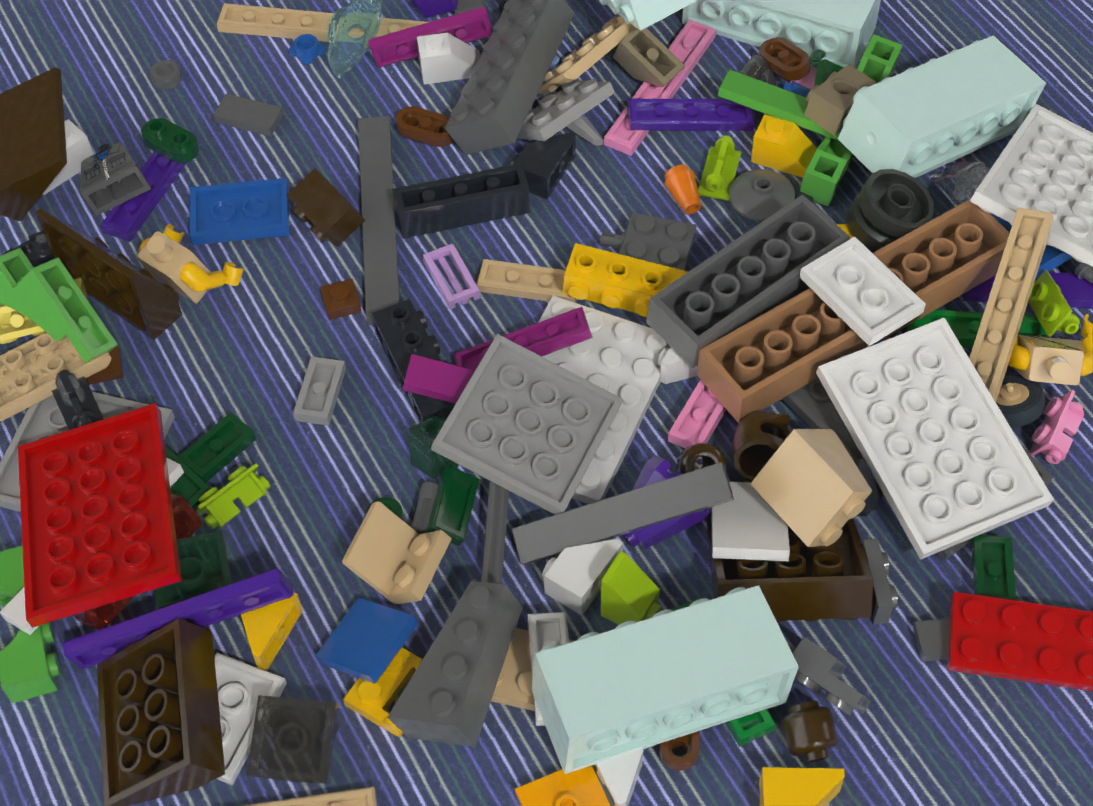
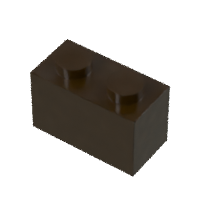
(325, 207)

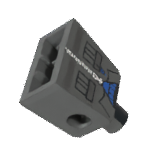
(111, 178)

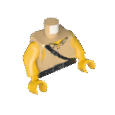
(181, 268)
(1054, 357)

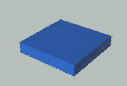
(367, 640)

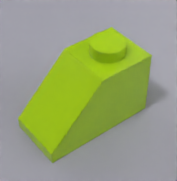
(628, 592)

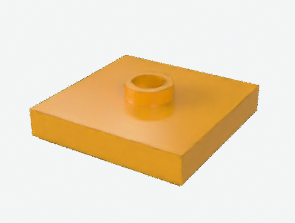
(562, 789)

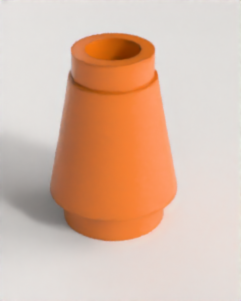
(683, 187)

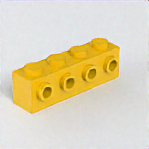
(615, 279)

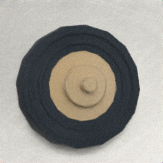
(1020, 400)

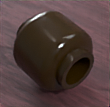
(701, 451)
(810, 731)

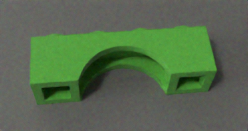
(27, 662)

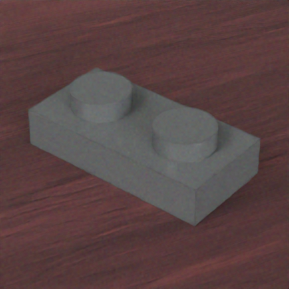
(884, 596)

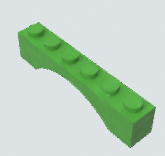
(832, 157)

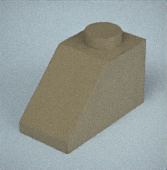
(647, 58)

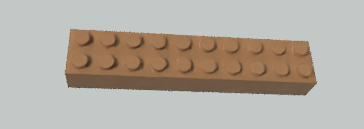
(789, 342)

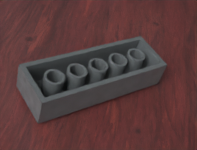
(509, 74)
(743, 279)

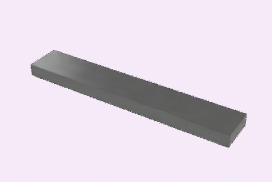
(624, 513)

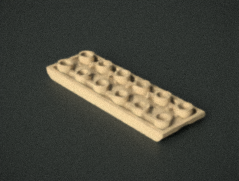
(582, 59)
(31, 371)

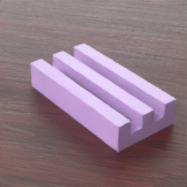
(460, 296)

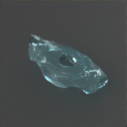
(347, 51)

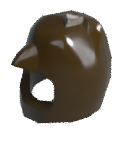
(757, 440)

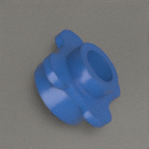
(306, 48)

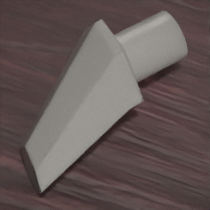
(586, 130)

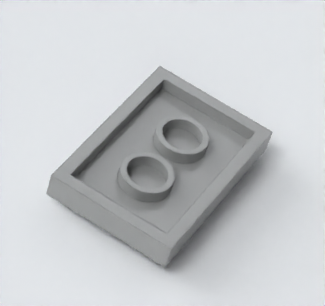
(563, 108)

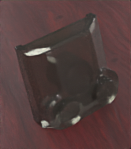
(293, 739)

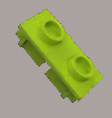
(720, 169)
(1052, 307)
(220, 504)

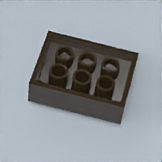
(30, 141)
(112, 277)
(811, 585)
(160, 716)

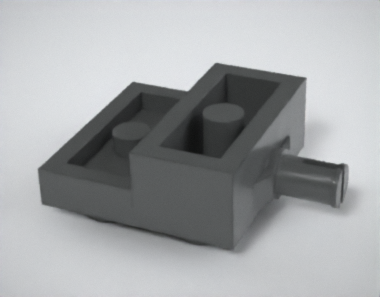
(654, 240)
(822, 669)

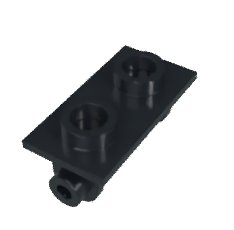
(75, 400)

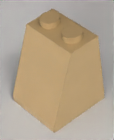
(813, 485)

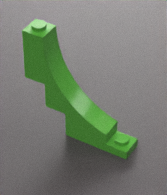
(54, 303)

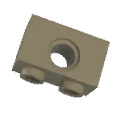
(834, 98)

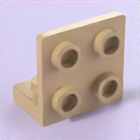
(394, 555)

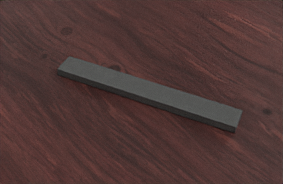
(379, 215)

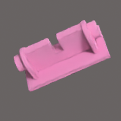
(1049, 436)

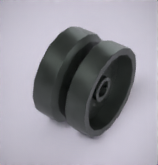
(888, 208)

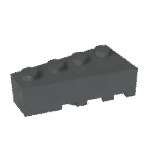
(461, 669)

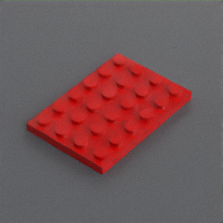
(96, 515)

